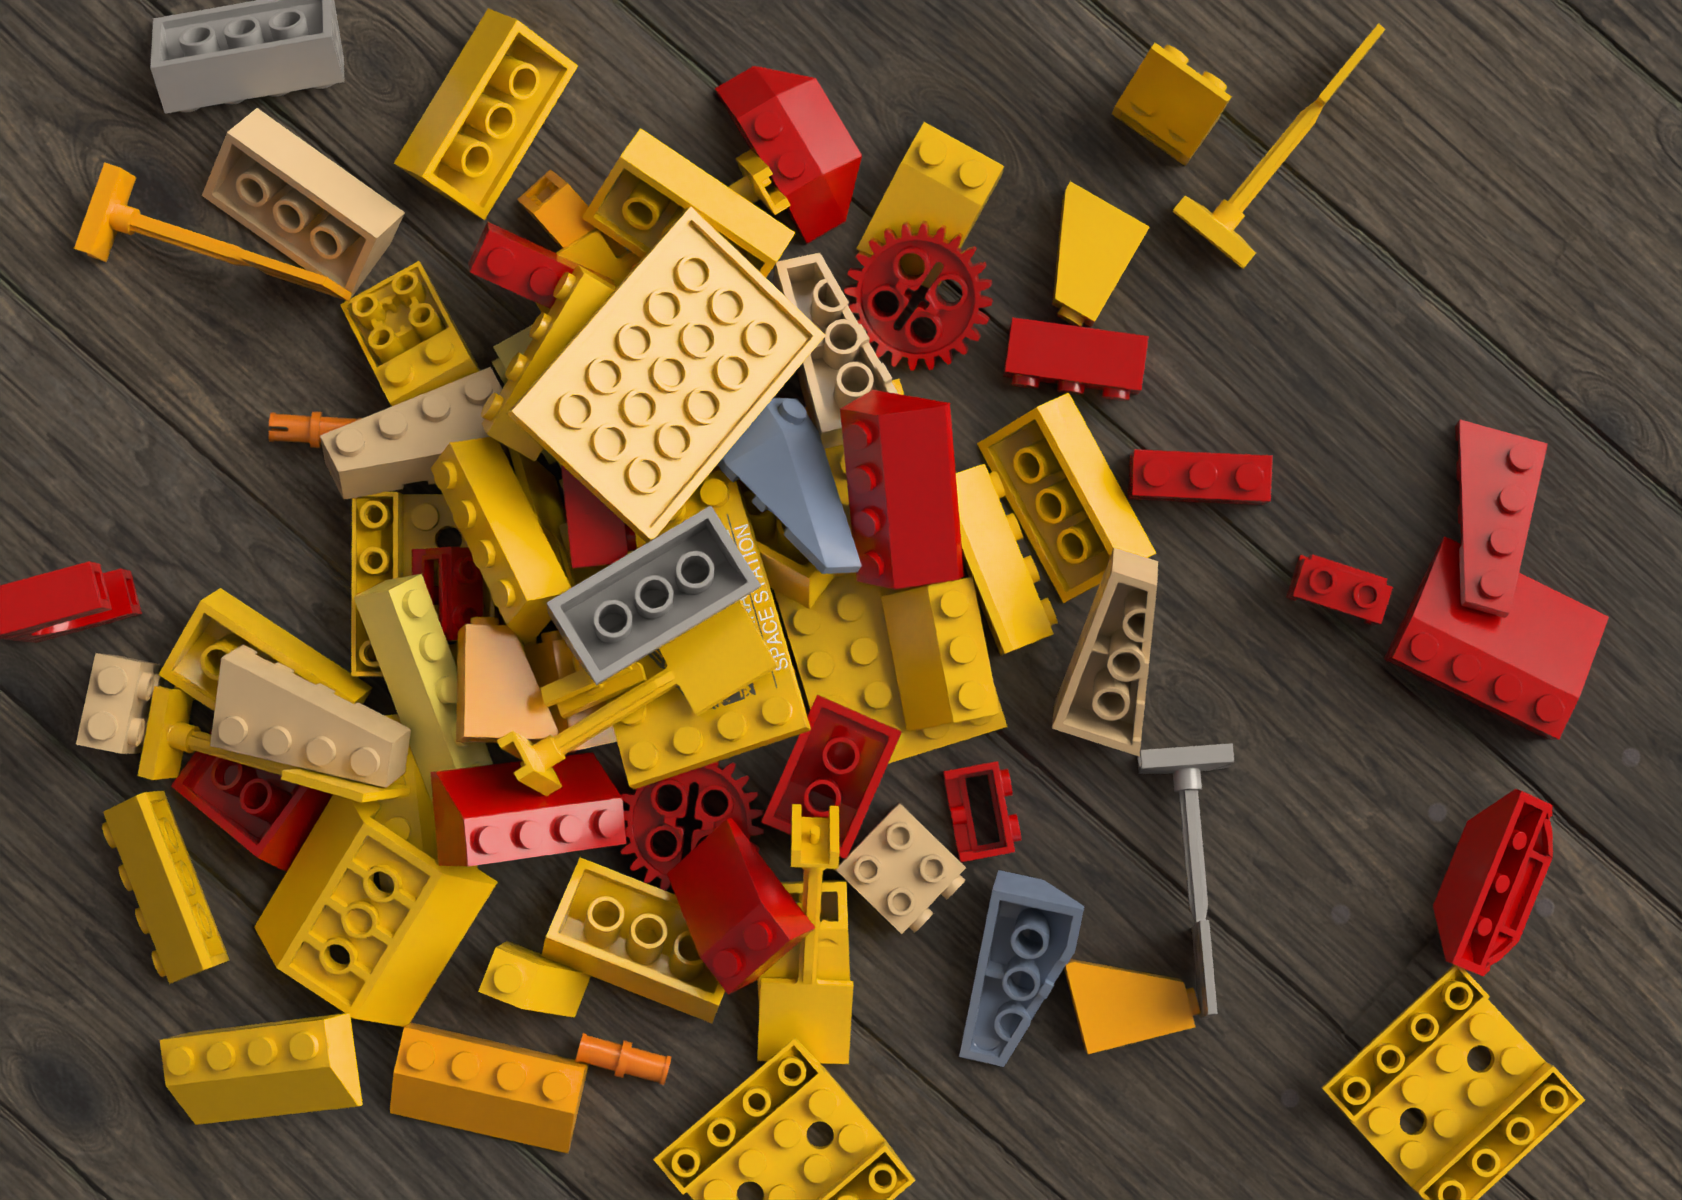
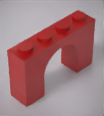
(66, 602)

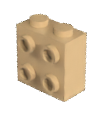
(118, 703)
(902, 870)

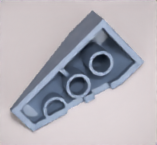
(790, 475)
(1022, 952)

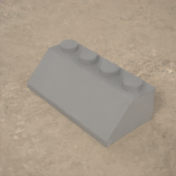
(245, 52)
(652, 595)

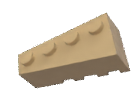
(844, 360)
(408, 438)
(1110, 665)
(291, 721)

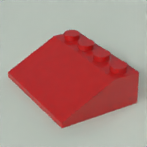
(1513, 666)

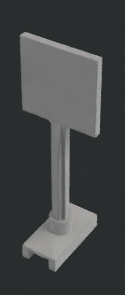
(1186, 767)

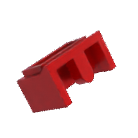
(1340, 588)
(458, 589)
(961, 814)

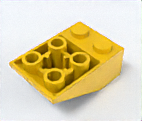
(1172, 102)
(408, 335)
(833, 936)

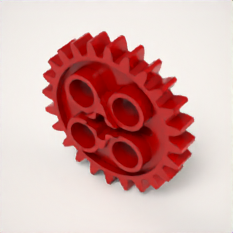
(952, 318)
(648, 816)

